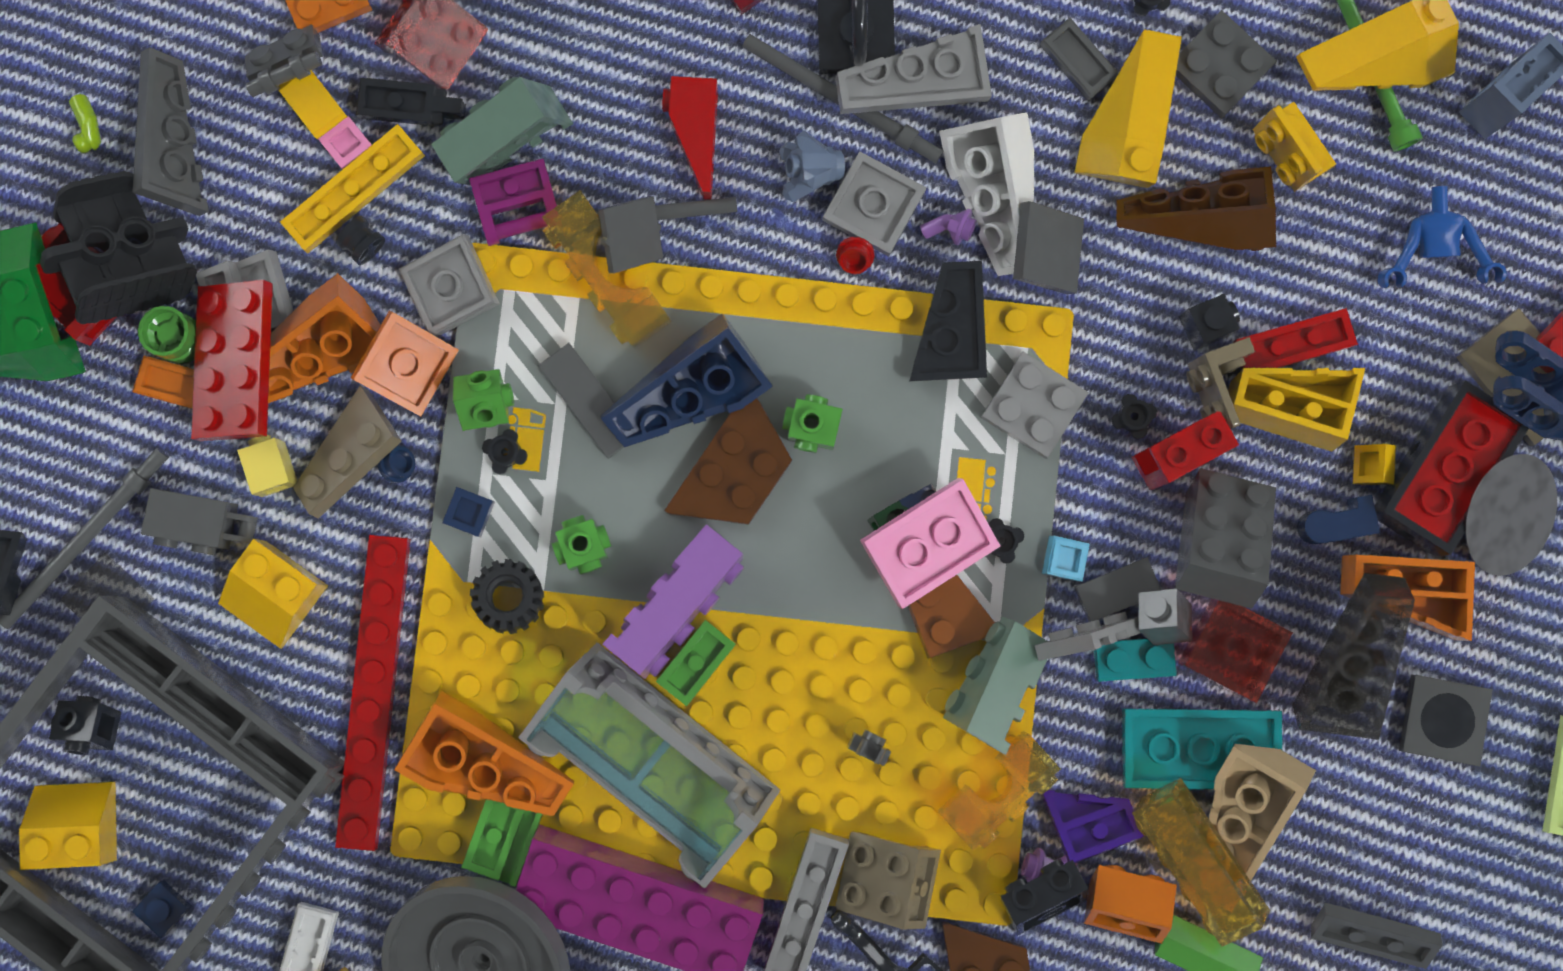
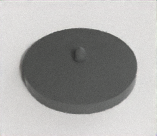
(471, 927)

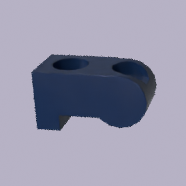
(1327, 527)

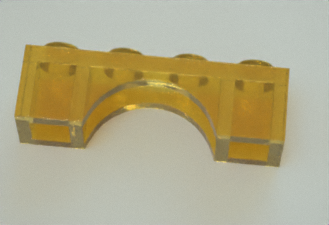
(578, 230)

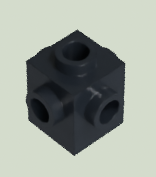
(84, 725)

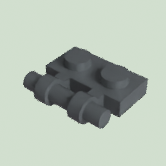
(283, 60)

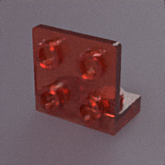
(433, 38)

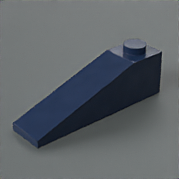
(697, 380)

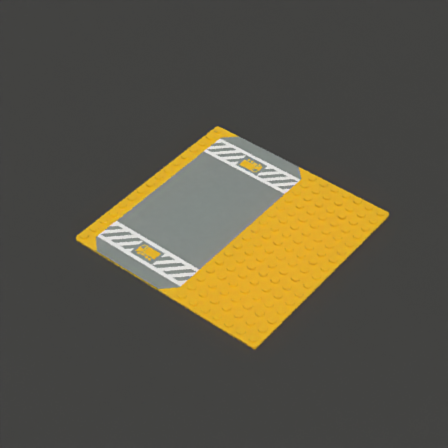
(809, 612)

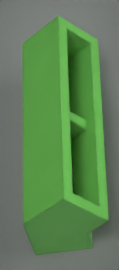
(1200, 951)

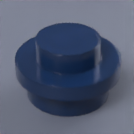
(397, 465)

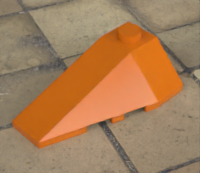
(474, 757)

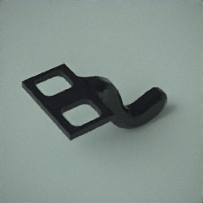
(870, 949)

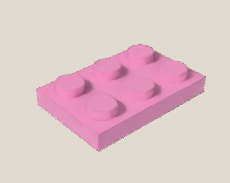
(930, 543)

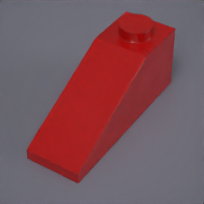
(693, 118)

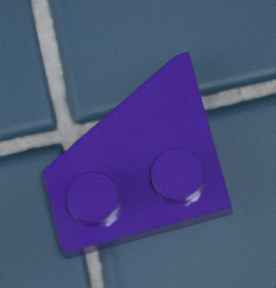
(1090, 823)

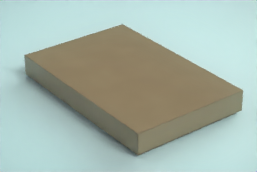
(1482, 366)

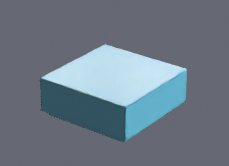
(1065, 558)

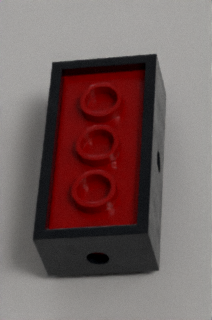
(1445, 467)

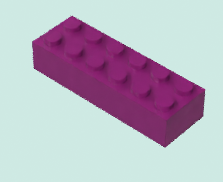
(638, 904)

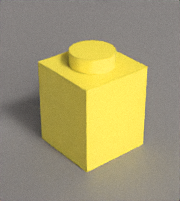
(267, 466)

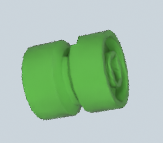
(168, 334)

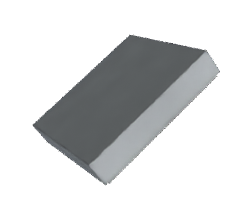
(1048, 248)

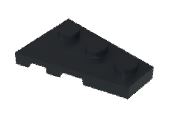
(955, 327)

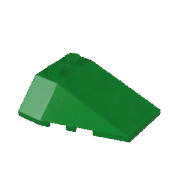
(27, 328)

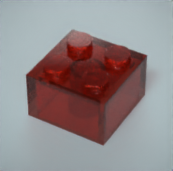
(1235, 649)

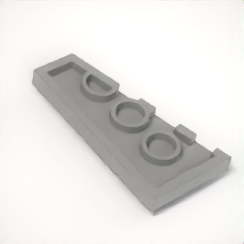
(923, 76)

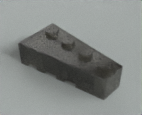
(1359, 662)

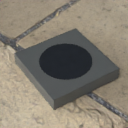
(1445, 720)

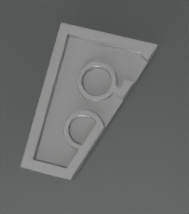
(1089, 636)

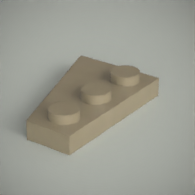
(347, 454)

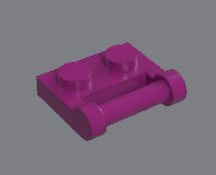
(511, 190)

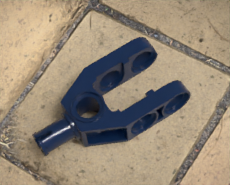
(1538, 389)

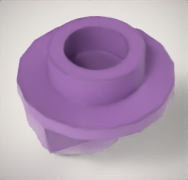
(959, 226)
(1034, 862)

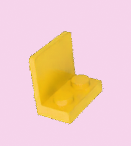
(1292, 146)

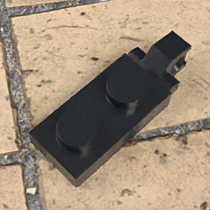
(406, 102)

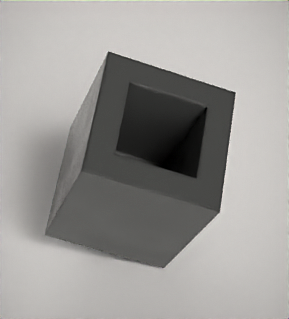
(1165, 617)

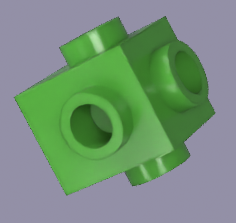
(482, 399)
(812, 408)
(583, 560)

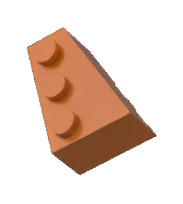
(1440, 589)

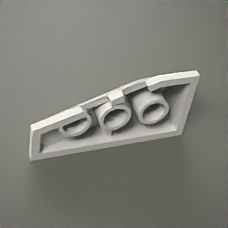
(996, 175)

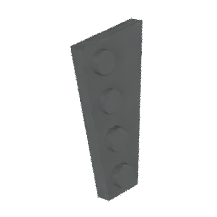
(164, 138)

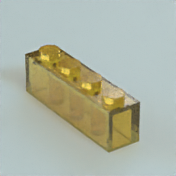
(1201, 862)

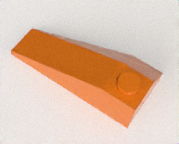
(320, 338)

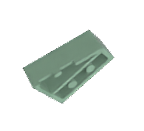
(499, 129)
(997, 684)

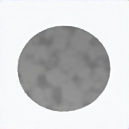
(1511, 514)

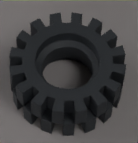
(493, 577)

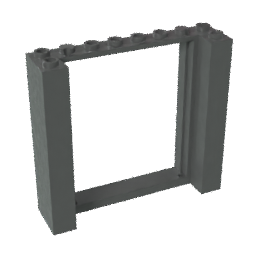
(213, 709)

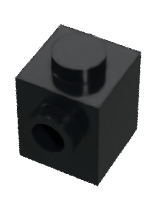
(1210, 321)

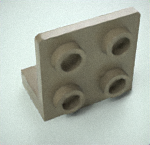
(1207, 378)
(888, 881)

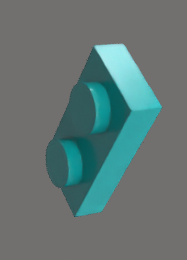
(1134, 660)

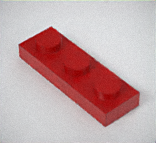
(1301, 341)

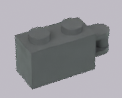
(194, 520)

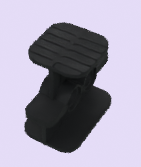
(127, 275)

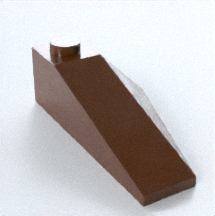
(1224, 213)

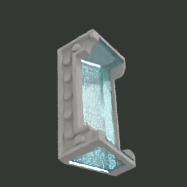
(652, 760)

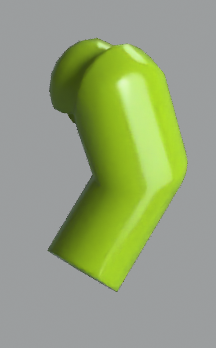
(87, 121)

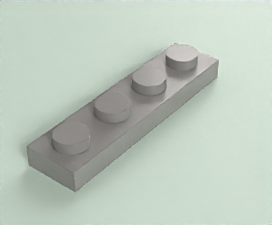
(807, 902)

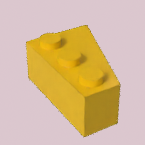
(1298, 404)

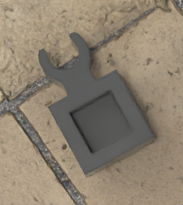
(870, 747)

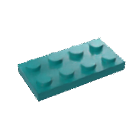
(1189, 743)

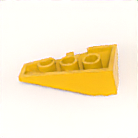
(1399, 47)
(1131, 123)

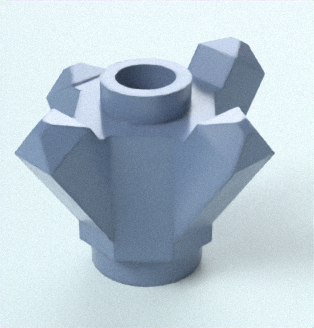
(810, 166)

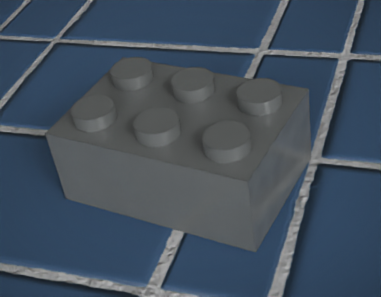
(1226, 538)

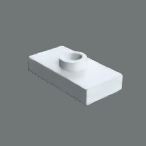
(309, 938)

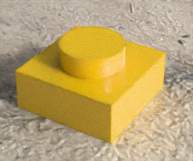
(1374, 464)

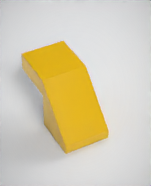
(312, 104)

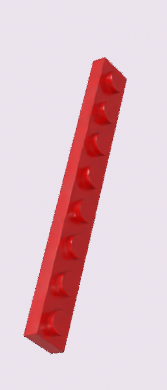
(373, 693)

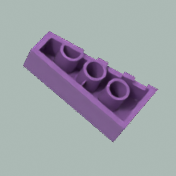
(676, 602)

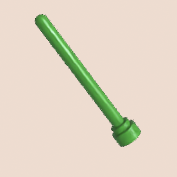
(1402, 131)

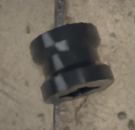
(360, 240)

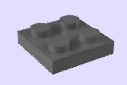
(1222, 64)

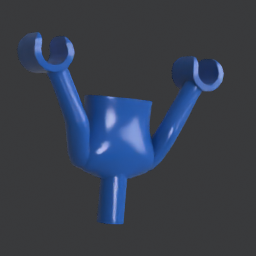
(1440, 237)

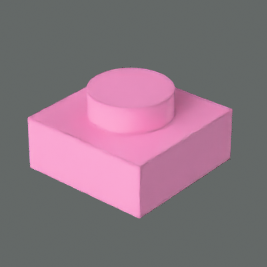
(345, 142)

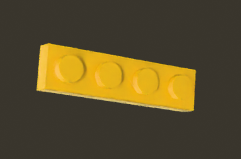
(352, 188)

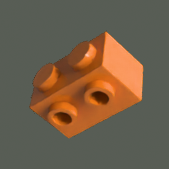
(1130, 903)

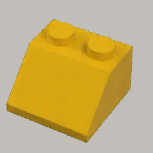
(270, 592)
(69, 826)

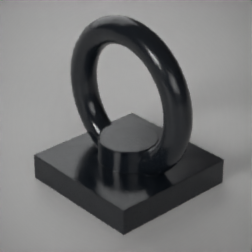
(854, 33)

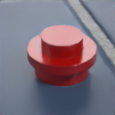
(855, 255)

